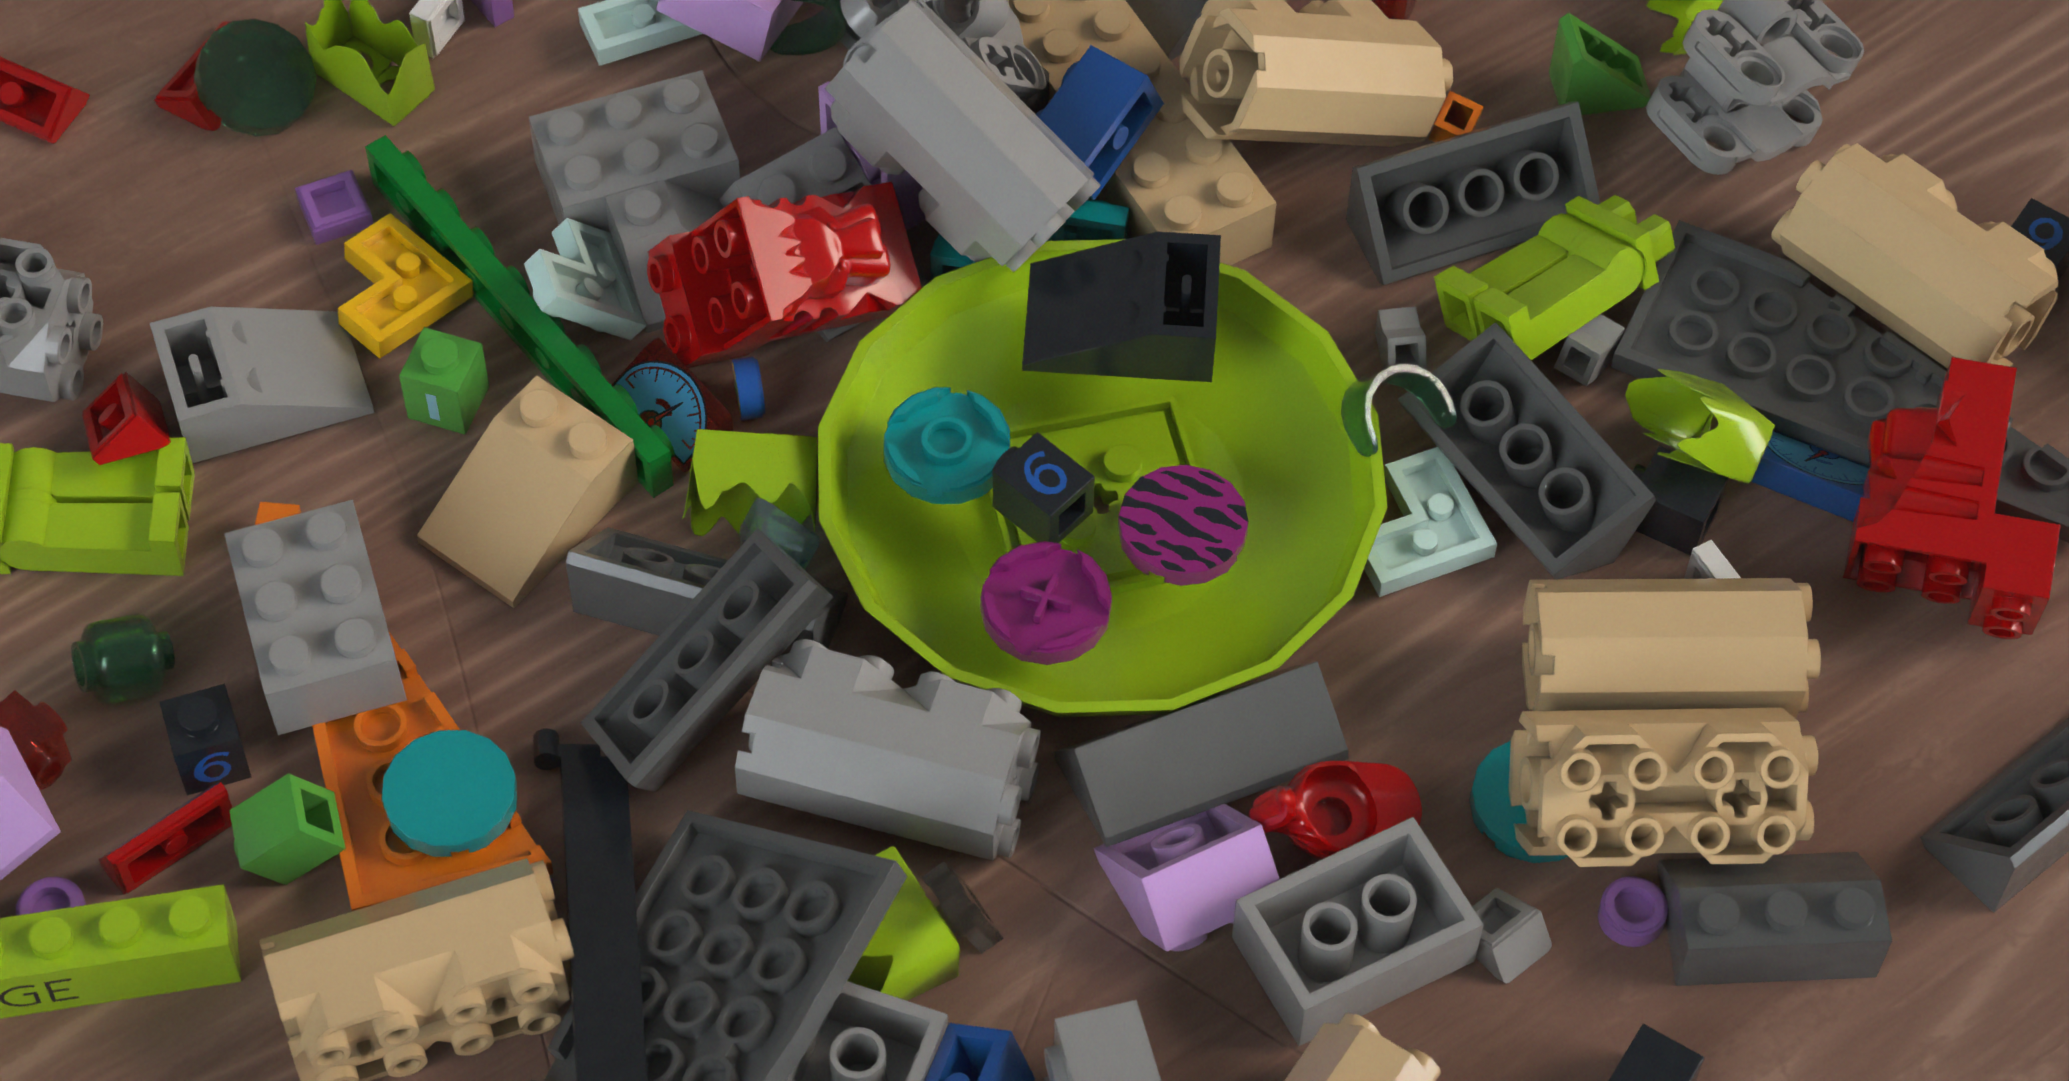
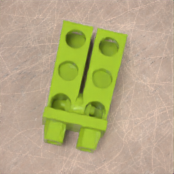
(1559, 277)
(93, 517)

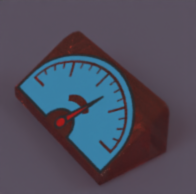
(672, 399)

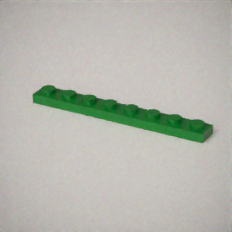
(509, 303)

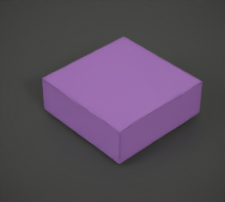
(334, 207)

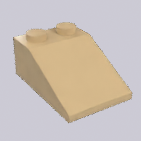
(530, 491)

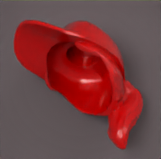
(1337, 805)

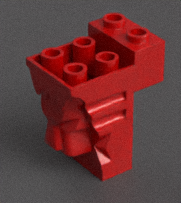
(782, 272)
(1933, 502)

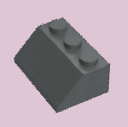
(1774, 919)

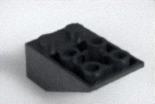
(1127, 309)

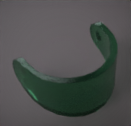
(814, 33)
(1417, 380)

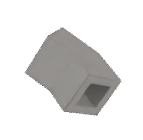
(1400, 337)
(1590, 349)

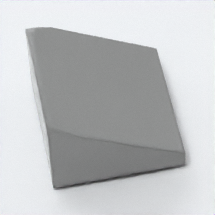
(1511, 935)

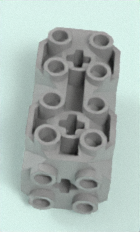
(984, 159)
(43, 324)
(907, 762)

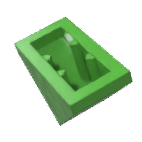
(1595, 70)

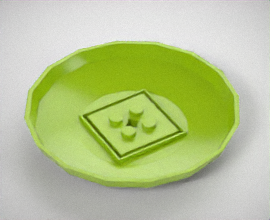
(1260, 424)

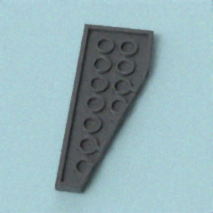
(1805, 360)

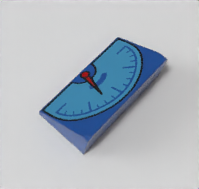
(1811, 475)

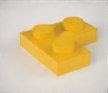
(409, 287)

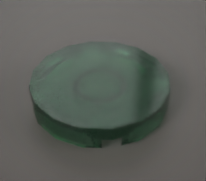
(255, 77)

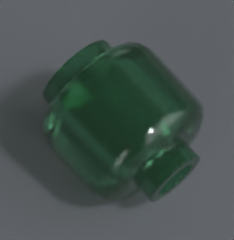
(122, 658)

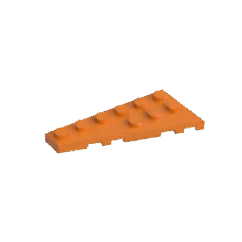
(353, 762)

